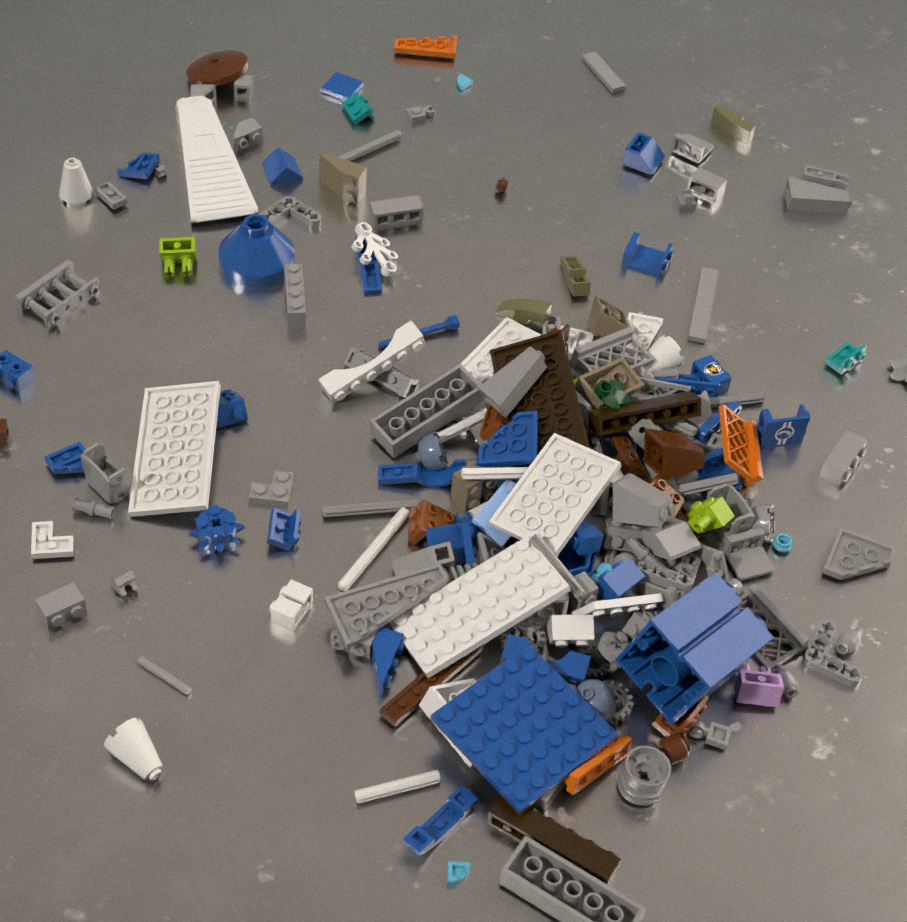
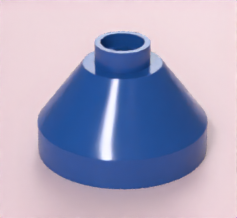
(255, 253)

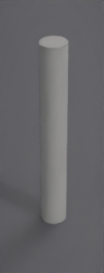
(164, 675)

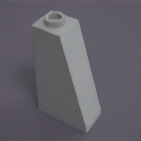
(815, 197)
(513, 381)

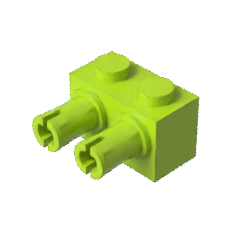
(178, 251)
(709, 515)

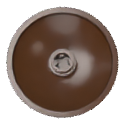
(217, 68)

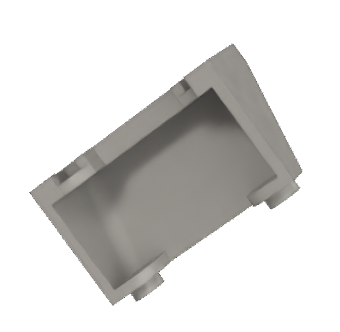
(711, 562)

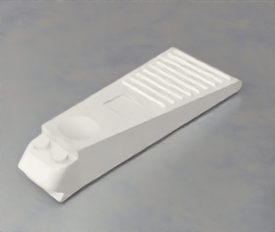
(211, 170)

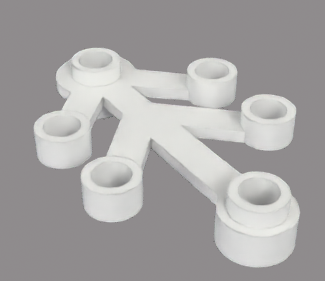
(364, 232)

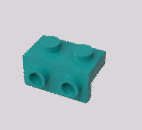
(357, 107)
(845, 357)

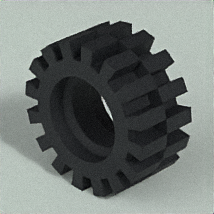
(598, 659)

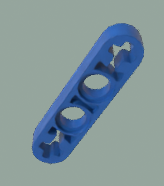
(713, 425)

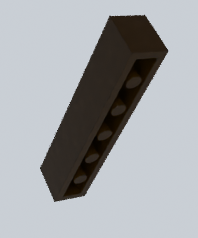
(657, 409)
(555, 837)

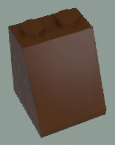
(671, 453)

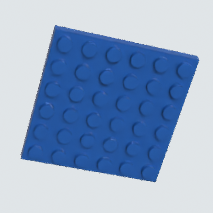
(523, 728)

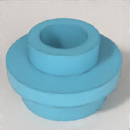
(783, 542)

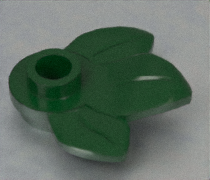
(612, 393)

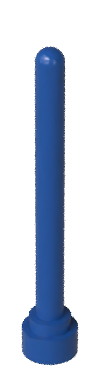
(451, 322)

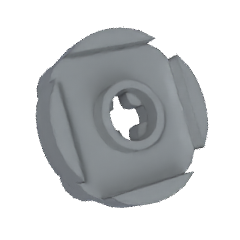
(612, 645)

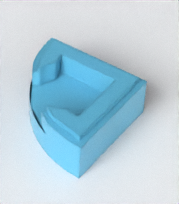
(463, 82)
(457, 872)

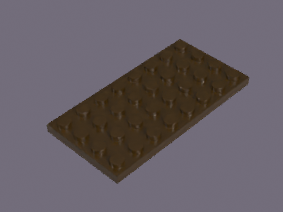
(551, 394)

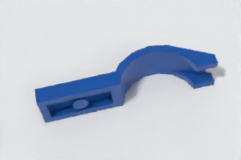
(415, 473)

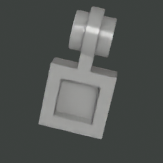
(716, 734)

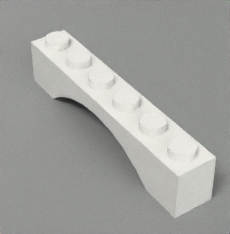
(342, 382)

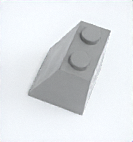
(640, 502)

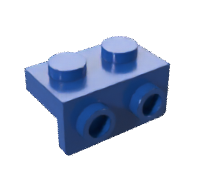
(284, 528)

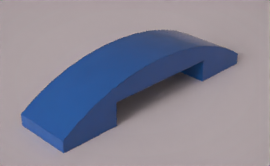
(442, 822)

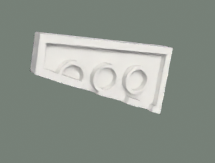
(644, 330)
(617, 606)

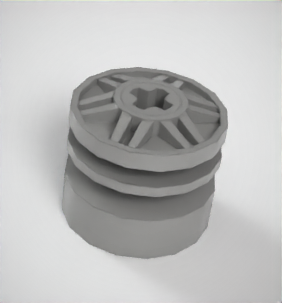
(644, 775)

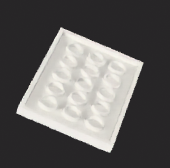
(555, 493)

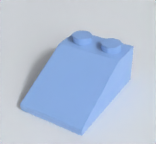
(489, 509)

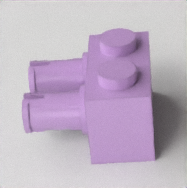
(758, 687)

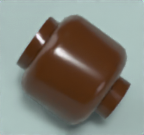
(675, 748)

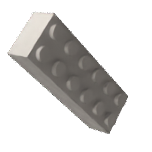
(426, 410)
(564, 888)

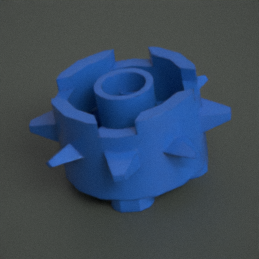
(216, 529)

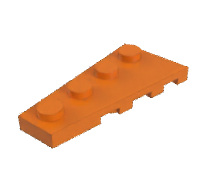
(434, 48)

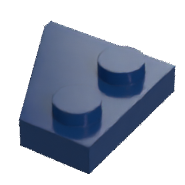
(140, 167)
(66, 460)

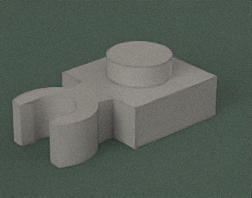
(418, 113)

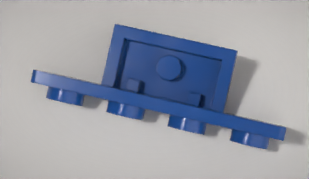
(694, 382)

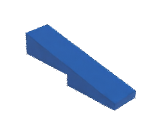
(369, 273)

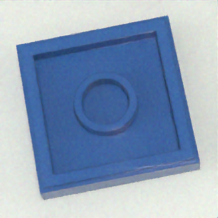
(341, 86)

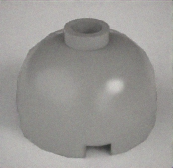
(764, 519)

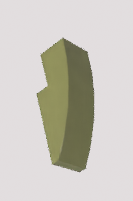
(733, 124)
(575, 276)
(525, 310)

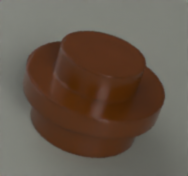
(501, 185)

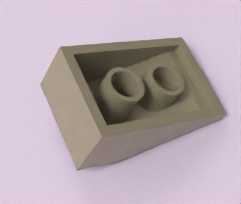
(343, 177)
(606, 318)
(616, 370)

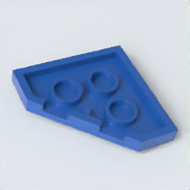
(512, 443)

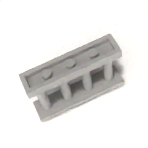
(50, 282)

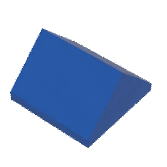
(281, 168)

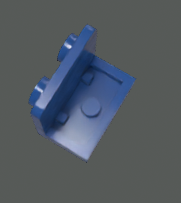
(230, 408)
(715, 466)
(459, 537)

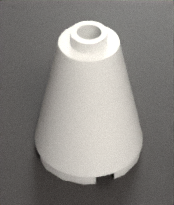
(74, 184)
(666, 354)
(135, 749)

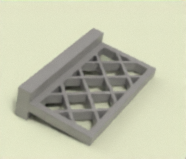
(605, 346)
(779, 622)

